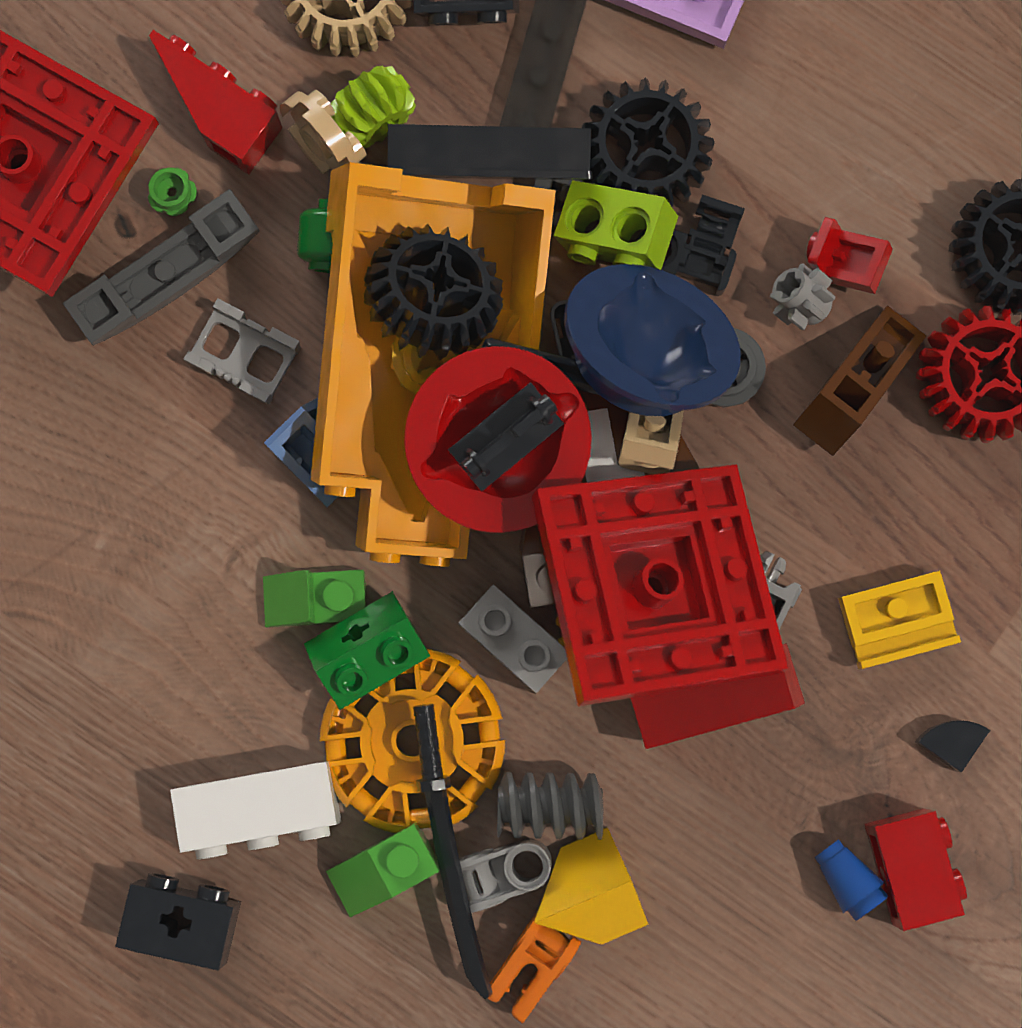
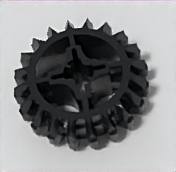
(631, 134)
(999, 236)
(403, 292)

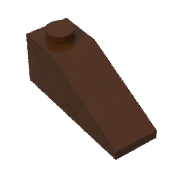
(860, 381)

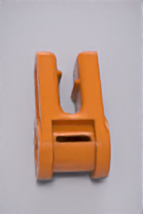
(537, 946)

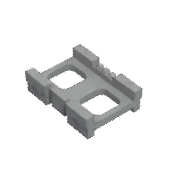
(251, 338)

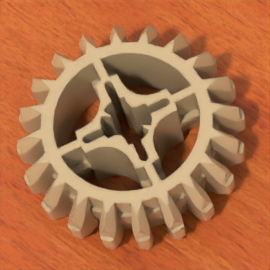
(358, 29)

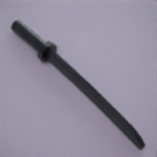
(435, 786)

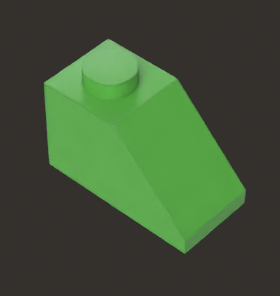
(384, 870)

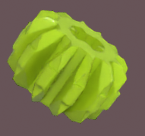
(373, 103)

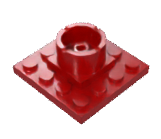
(60, 161)
(658, 583)

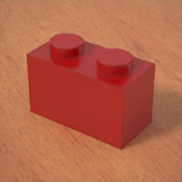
(916, 868)

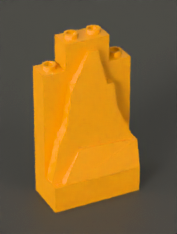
(359, 395)

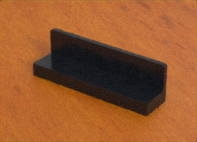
(490, 152)

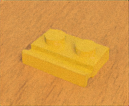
(899, 620)

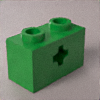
(366, 650)

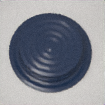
(650, 340)

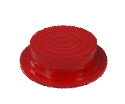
(458, 400)

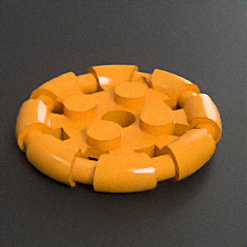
(399, 771)

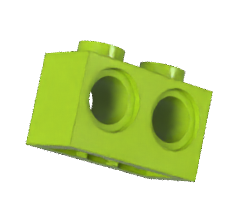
(620, 216)

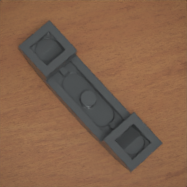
(164, 272)

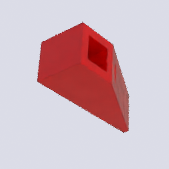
(228, 117)

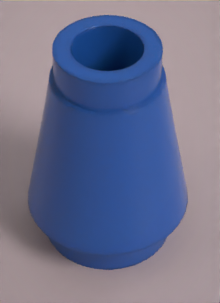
(851, 881)

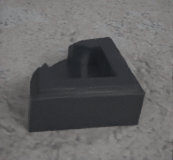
(953, 742)

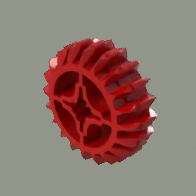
(967, 362)

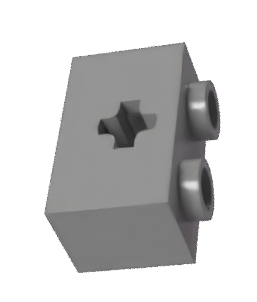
(514, 639)

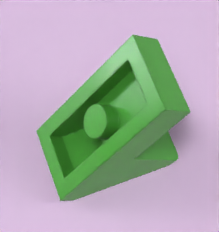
(313, 598)

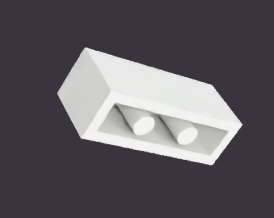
(255, 809)

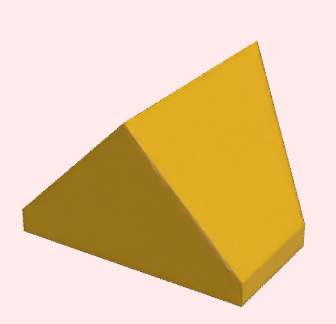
(591, 892)

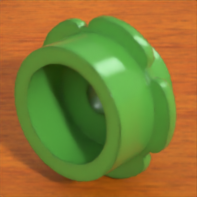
(165, 180)

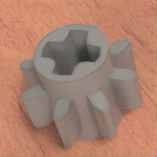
(802, 296)

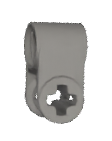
(498, 873)

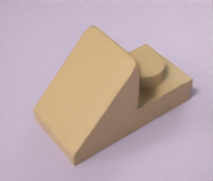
(651, 443)

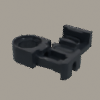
(704, 255)

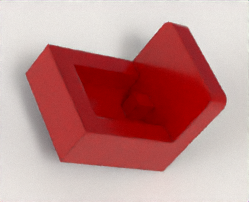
(848, 257)

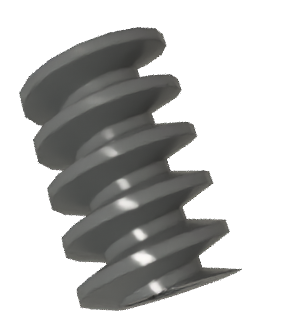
(550, 805)

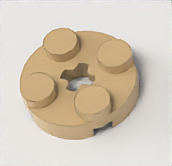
(319, 134)

